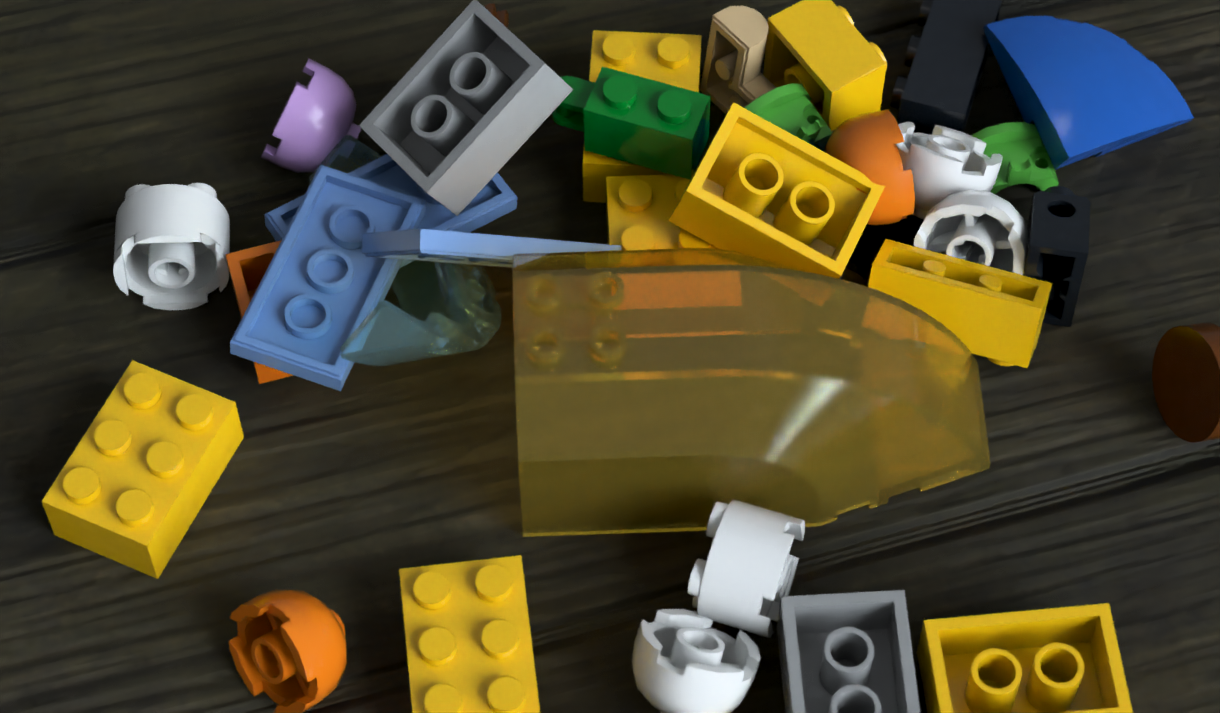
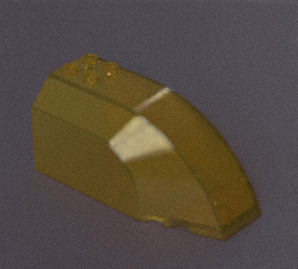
(723, 380)

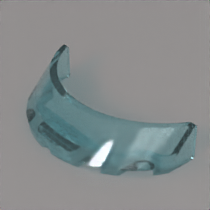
(442, 304)

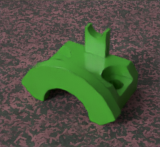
(792, 111)
(1023, 155)

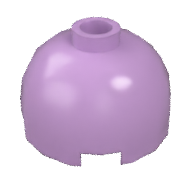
(313, 120)

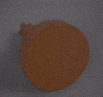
(1189, 381)

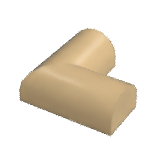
(735, 58)

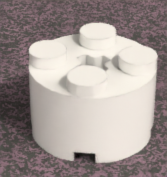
(171, 244)
(746, 566)

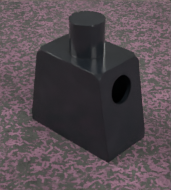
(1059, 231)

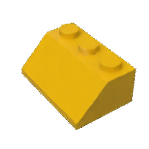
(776, 197)

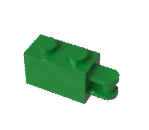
(638, 120)

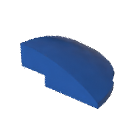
(1083, 86)

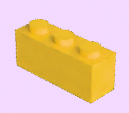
(984, 306)

